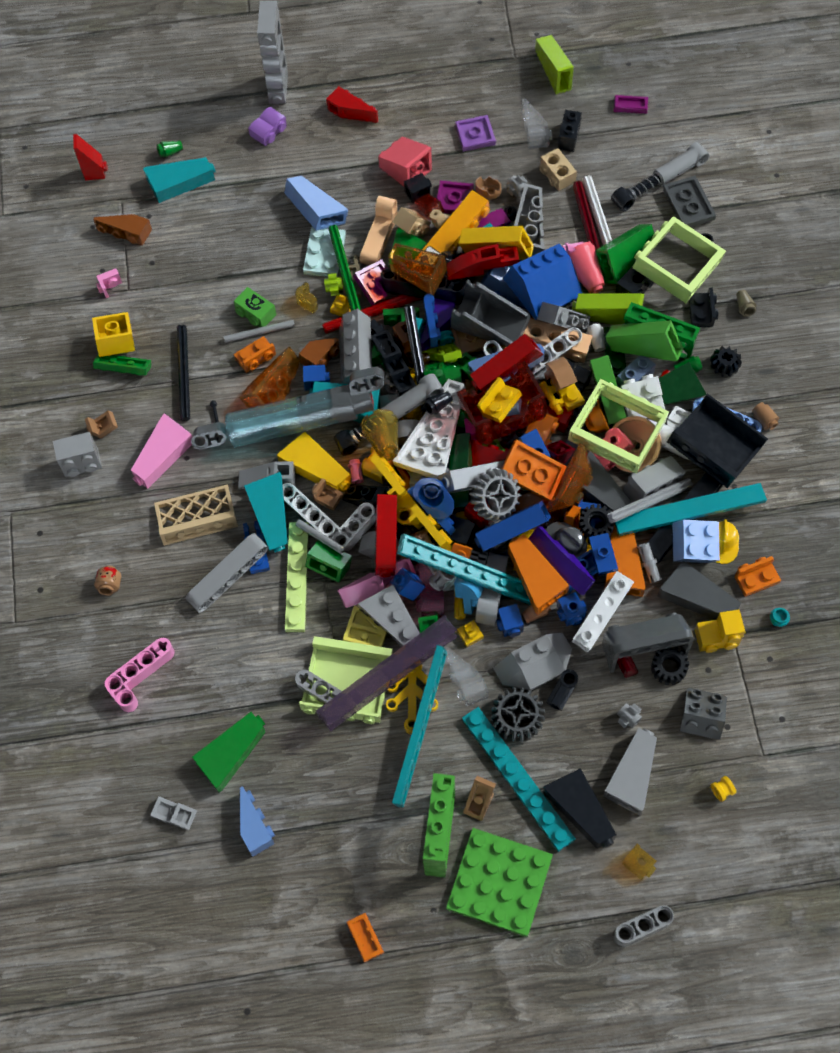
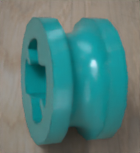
(446, 337)

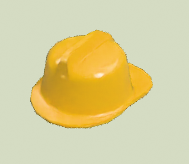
(727, 542)

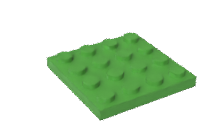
(499, 882)

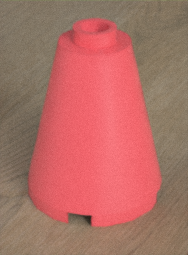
(587, 267)

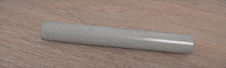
(319, 536)

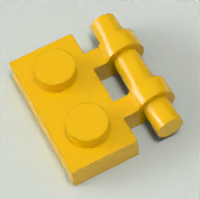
(569, 397)

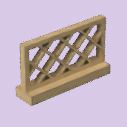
(197, 526)

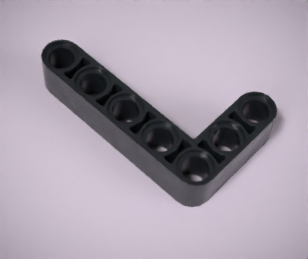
(447, 290)

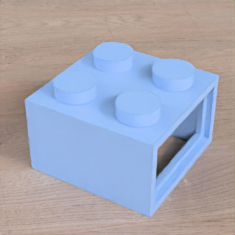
(696, 541)

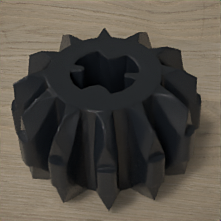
(725, 361)

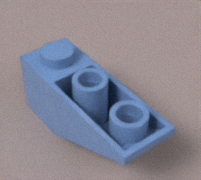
(252, 829)

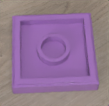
(475, 133)

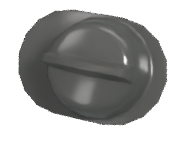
(568, 537)

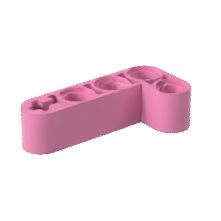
(142, 672)

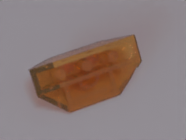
(573, 481)

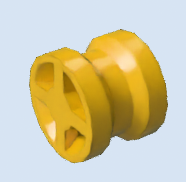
(723, 788)

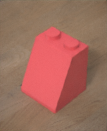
(405, 159)

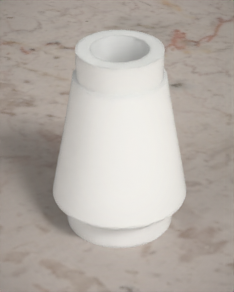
(597, 337)

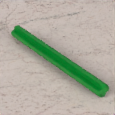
(344, 268)

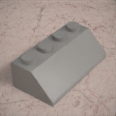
(354, 344)

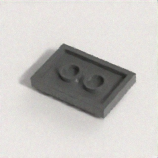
(689, 201)

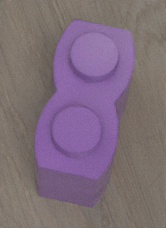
(267, 126)

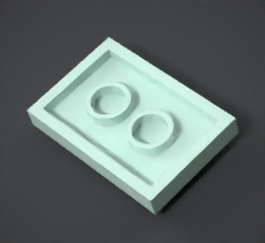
(320, 254)

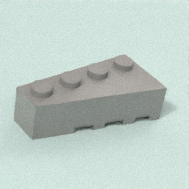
(530, 216)

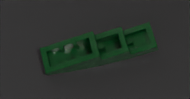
(461, 458)

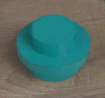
(779, 617)

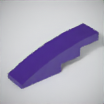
(564, 563)

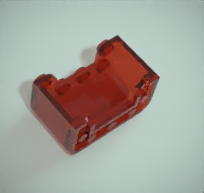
(532, 407)

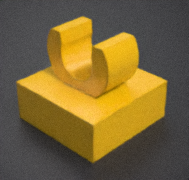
(340, 305)
(470, 633)

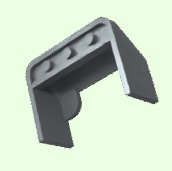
(646, 637)

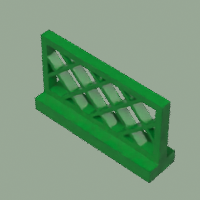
(686, 332)

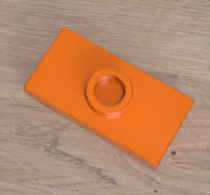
(365, 937)

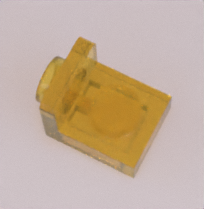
(305, 298)

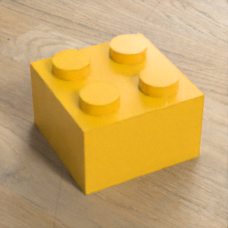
(113, 334)

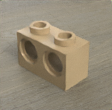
(558, 169)
(412, 222)

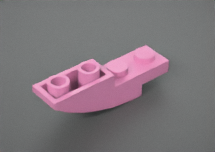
(370, 585)

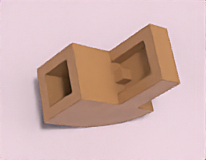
(560, 373)

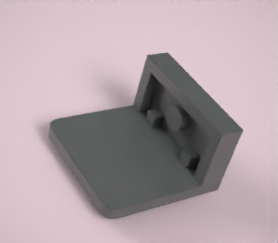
(704, 713)

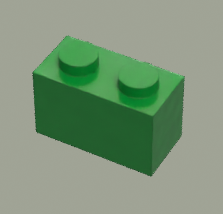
(328, 561)

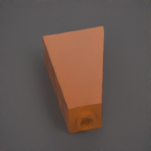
(627, 561)
(537, 575)

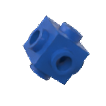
(571, 609)

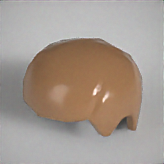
(488, 188)

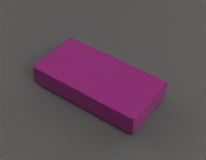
(630, 104)

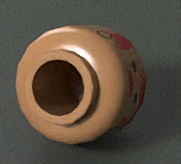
(107, 580)

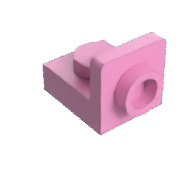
(108, 280)

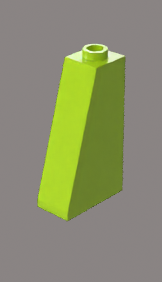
(555, 63)
(606, 307)

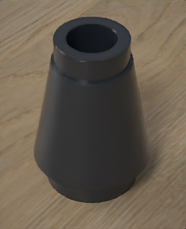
(436, 403)

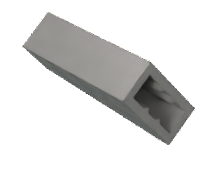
(464, 478)
(631, 779)

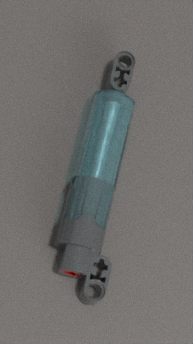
(294, 414)

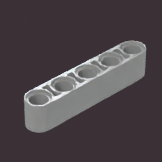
(226, 573)

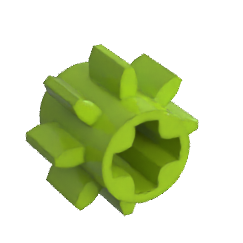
(333, 284)

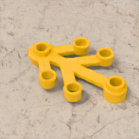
(411, 692)

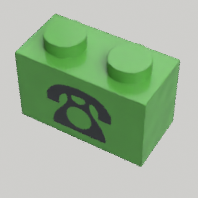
(254, 308)

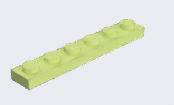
(296, 579)

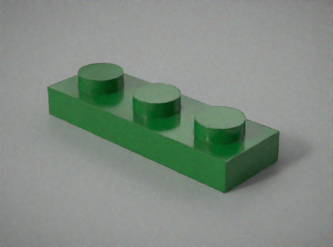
(122, 364)

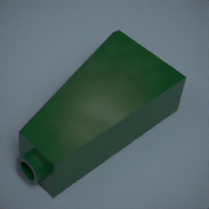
(681, 385)

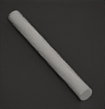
(259, 331)

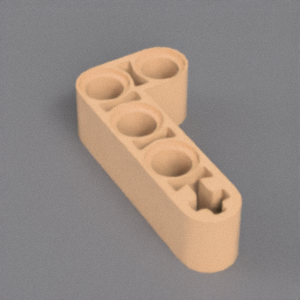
(380, 230)

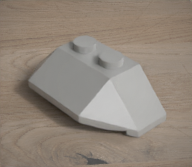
(535, 662)

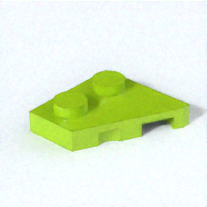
(444, 353)

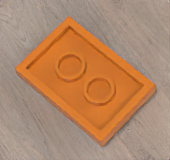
(534, 470)

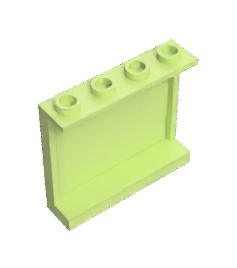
(342, 665)

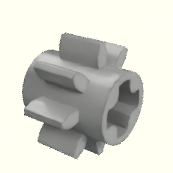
(516, 185)
(629, 715)

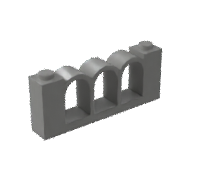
(272, 51)

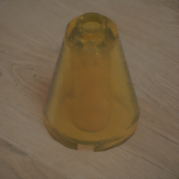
(382, 432)

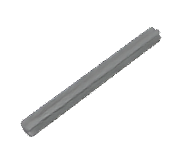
(649, 500)

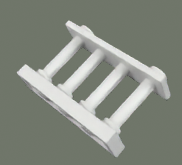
(602, 611)

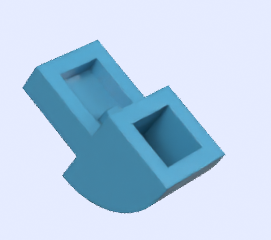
(469, 592)

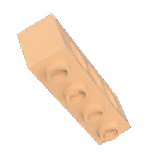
(550, 331)

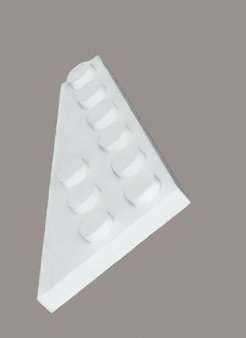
(432, 439)

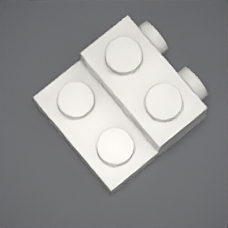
(647, 388)

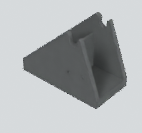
(489, 316)

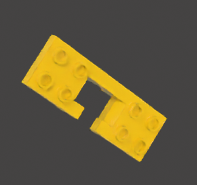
(407, 503)

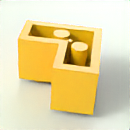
(720, 633)

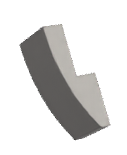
(173, 813)

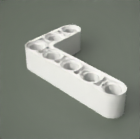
(552, 354)
(324, 521)

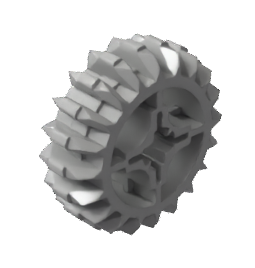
(490, 485)

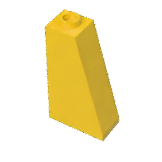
(503, 236)
(315, 463)

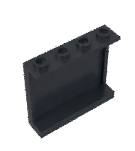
(717, 440)

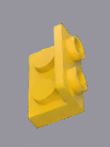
(498, 400)

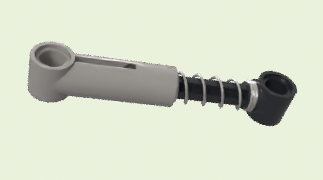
(694, 156)
(428, 386)

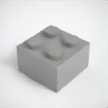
(77, 454)

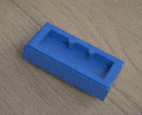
(603, 554)

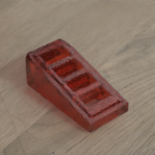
(428, 204)

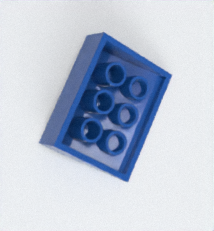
(544, 278)

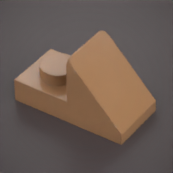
(479, 798)

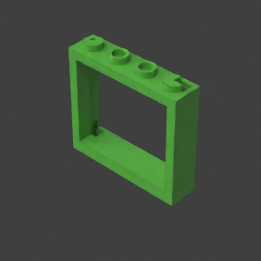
(439, 825)

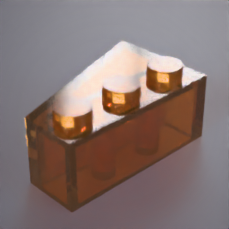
(418, 266)

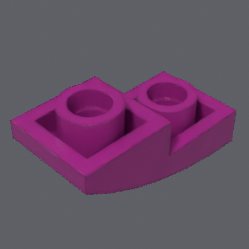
(496, 218)

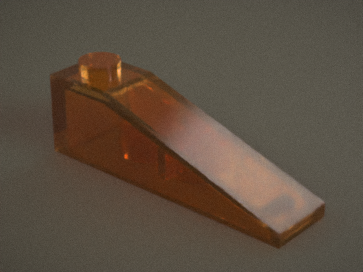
(273, 382)

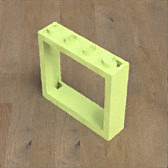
(666, 279)
(606, 449)

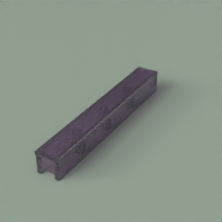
(386, 673)

